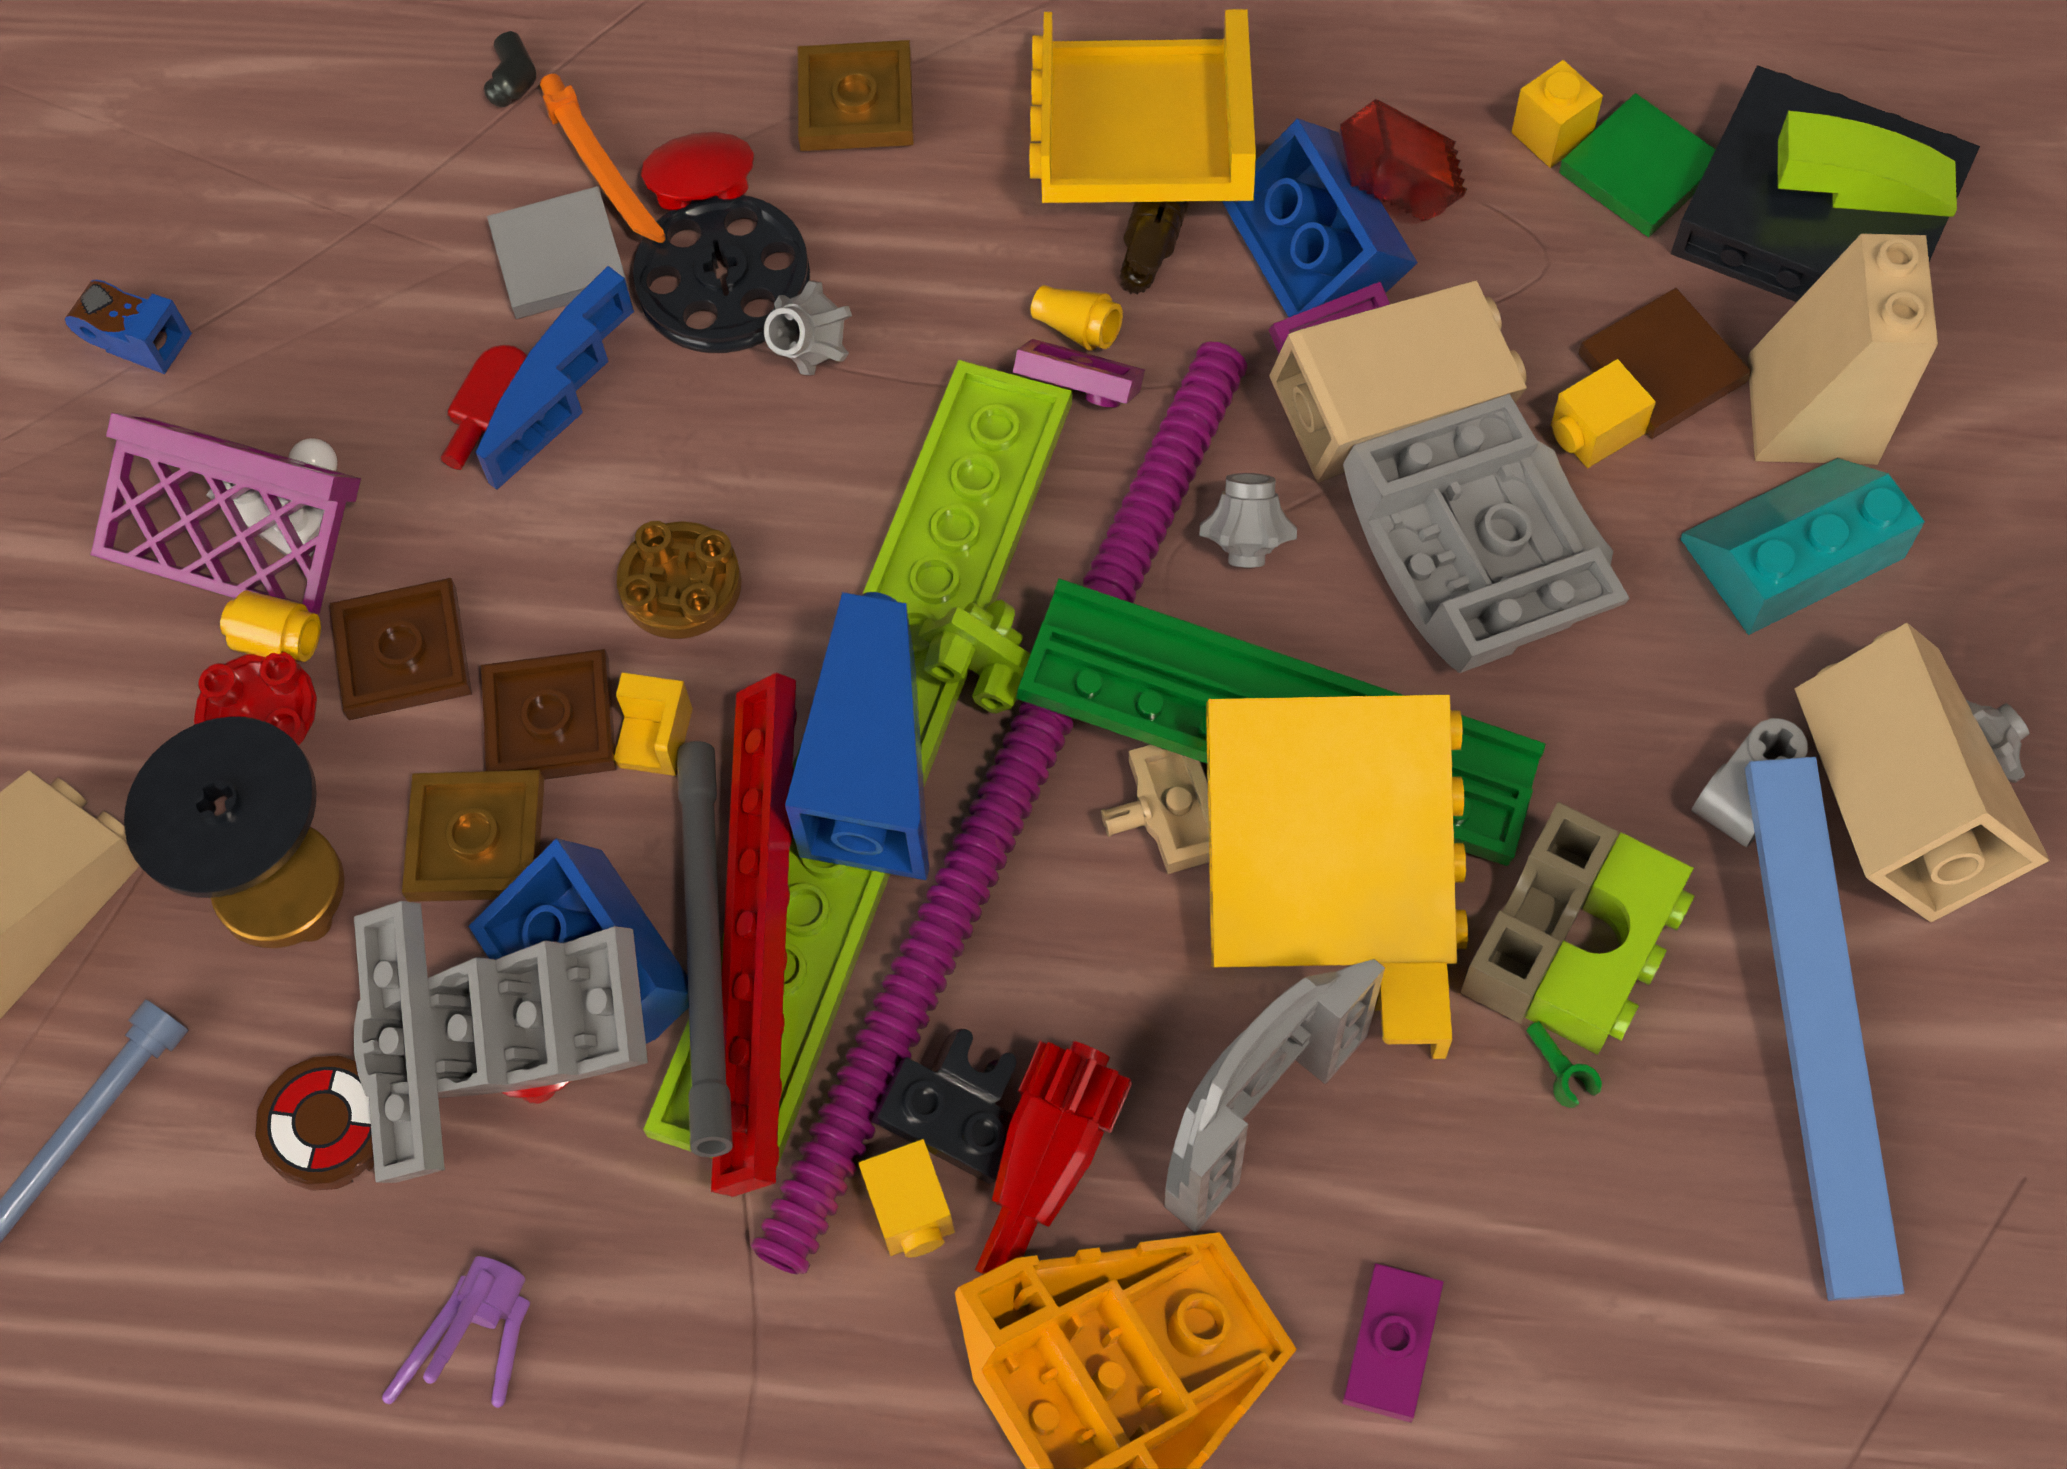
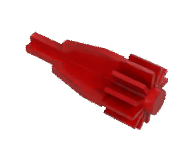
(1050, 1142)

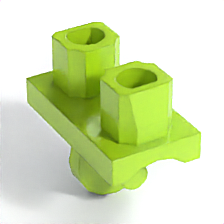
(983, 644)

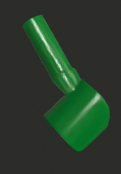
(1563, 1068)

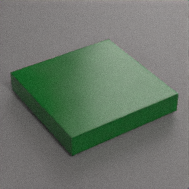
(1639, 164)

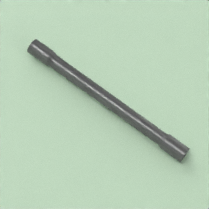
(709, 1094)

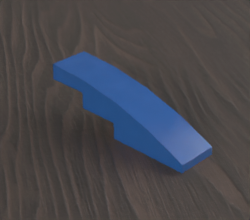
(543, 391)

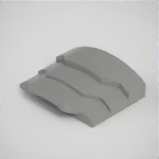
(1480, 533)
(1312, 1023)

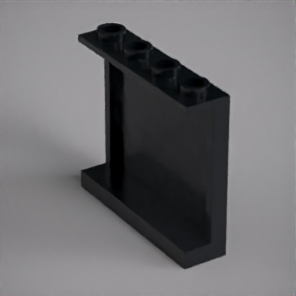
(1785, 236)

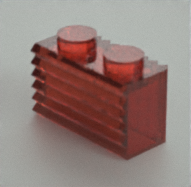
(1401, 161)

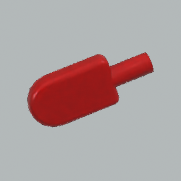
(478, 399)

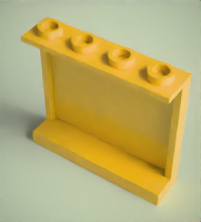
(1143, 118)
(1334, 830)

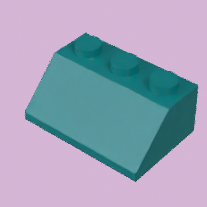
(1804, 541)

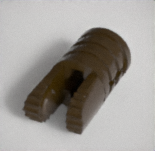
(1149, 241)

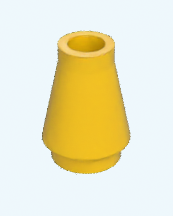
(1080, 315)

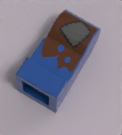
(129, 324)

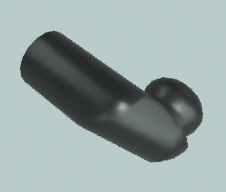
(513, 74)

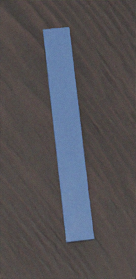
(1823, 1031)

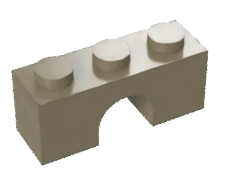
(1538, 912)

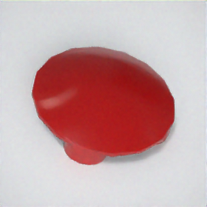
(698, 169)
(261, 689)

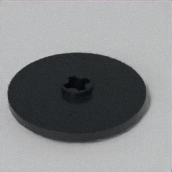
(173, 807)

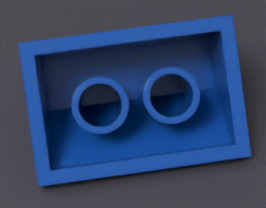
(1312, 227)
(573, 894)

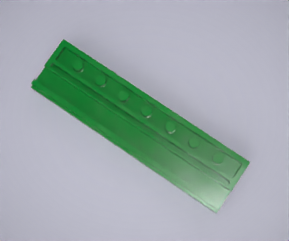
(1156, 672)

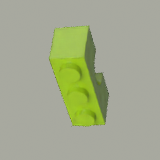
(1587, 991)

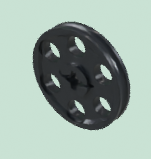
(697, 271)

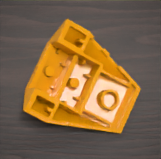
(1121, 1352)

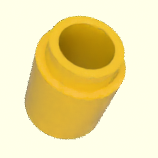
(270, 625)

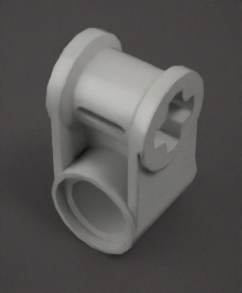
(1726, 795)

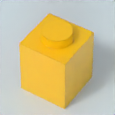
(1556, 113)
(1601, 414)
(907, 1200)

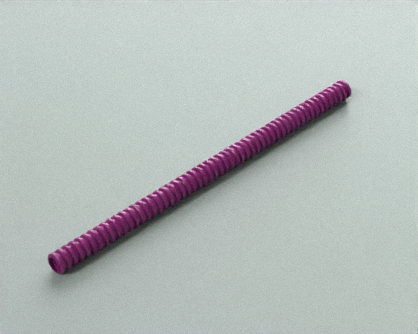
(988, 833)

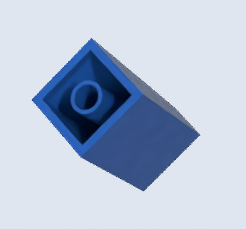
(860, 758)

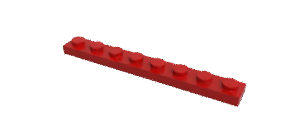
(756, 931)

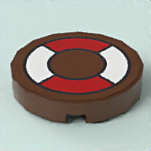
(316, 1124)

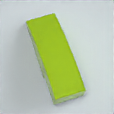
(1864, 166)

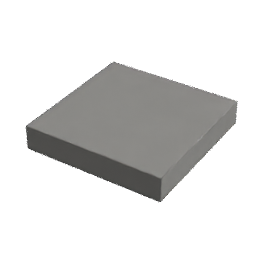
(553, 249)

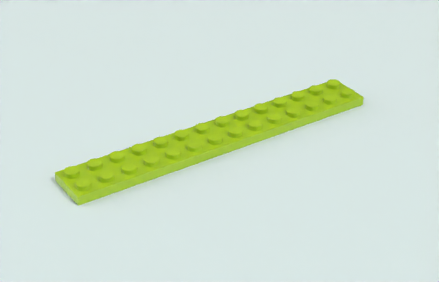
(940, 553)

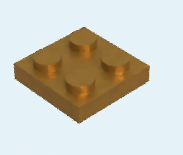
(855, 95)
(470, 833)

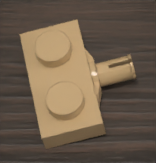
(1169, 804)

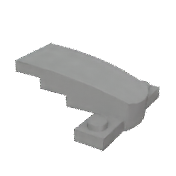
(481, 1027)

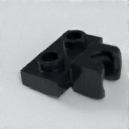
(951, 1106)

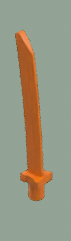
(564, 108)

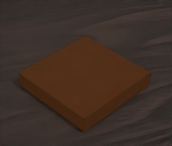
(1672, 358)
(400, 649)
(549, 715)

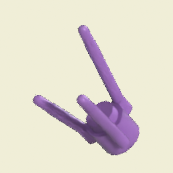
(480, 1297)

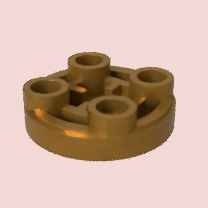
(678, 579)
(291, 903)

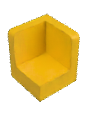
(653, 723)
(1416, 1005)

